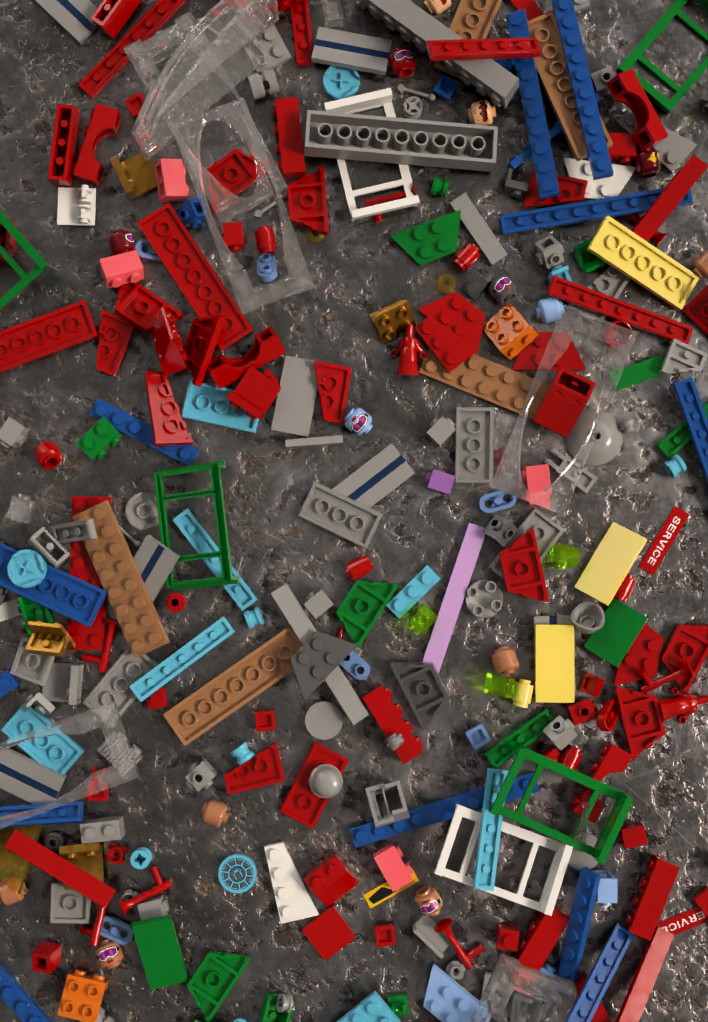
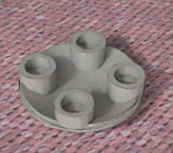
(484, 599)

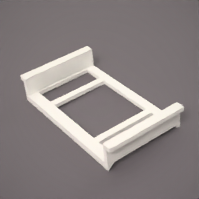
(360, 103)
(555, 875)

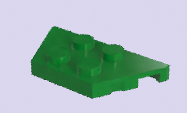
(431, 239)
(363, 607)
(215, 979)

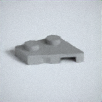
(682, 359)

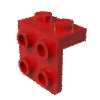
(254, 393)

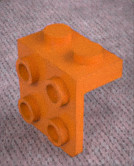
(509, 331)
(82, 996)

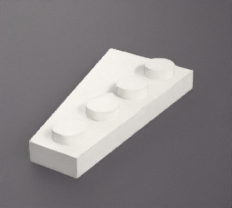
(289, 890)

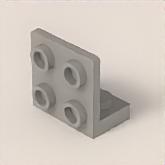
(64, 683)

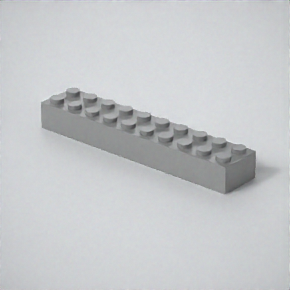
(420, 26)
(400, 141)

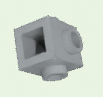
(549, 252)
(203, 769)

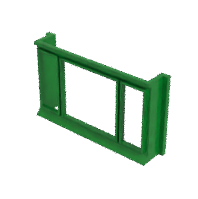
(654, 95)
(26, 278)
(221, 524)
(611, 827)

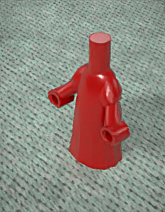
(408, 356)
(686, 704)

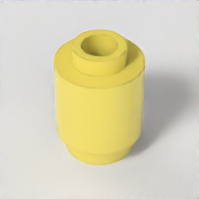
(523, 693)

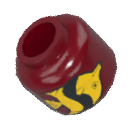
(648, 163)

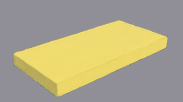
(610, 563)
(554, 663)

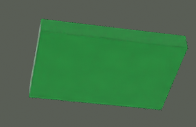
(617, 634)

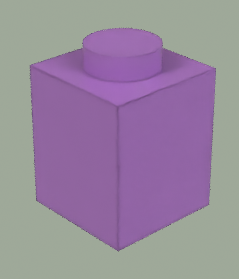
(439, 481)

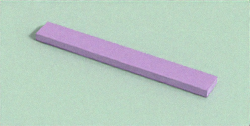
(454, 595)

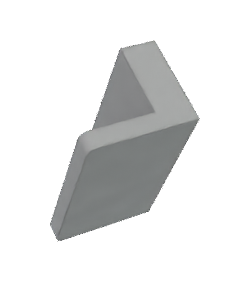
(425, 931)

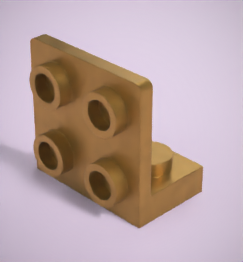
(135, 175)
(86, 857)

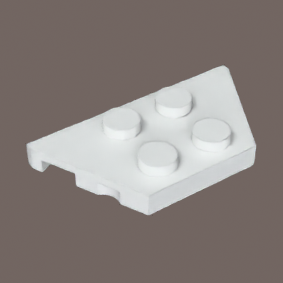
(602, 187)

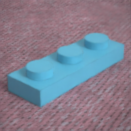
(413, 591)

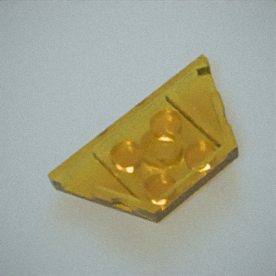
(13, 867)

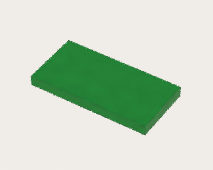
(160, 952)

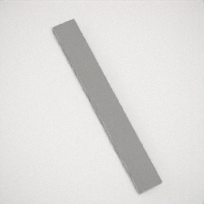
(303, 631)

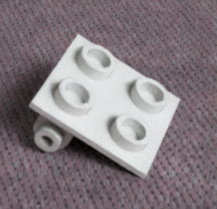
(76, 206)

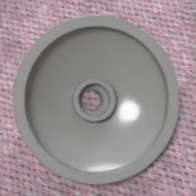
(605, 447)

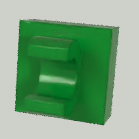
(398, 1004)

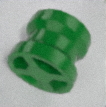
(439, 187)

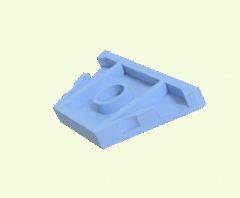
(448, 999)

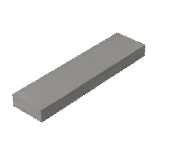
(478, 229)

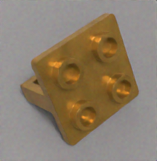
(392, 320)
(48, 639)

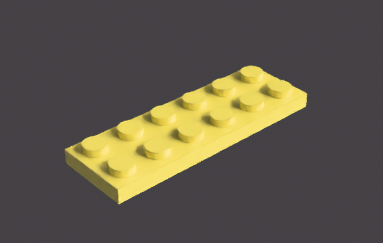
(643, 263)

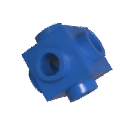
(191, 213)

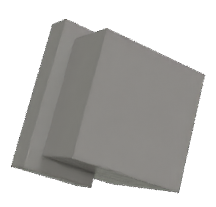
(387, 803)

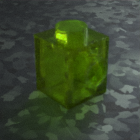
(565, 556)
(422, 619)
(499, 685)

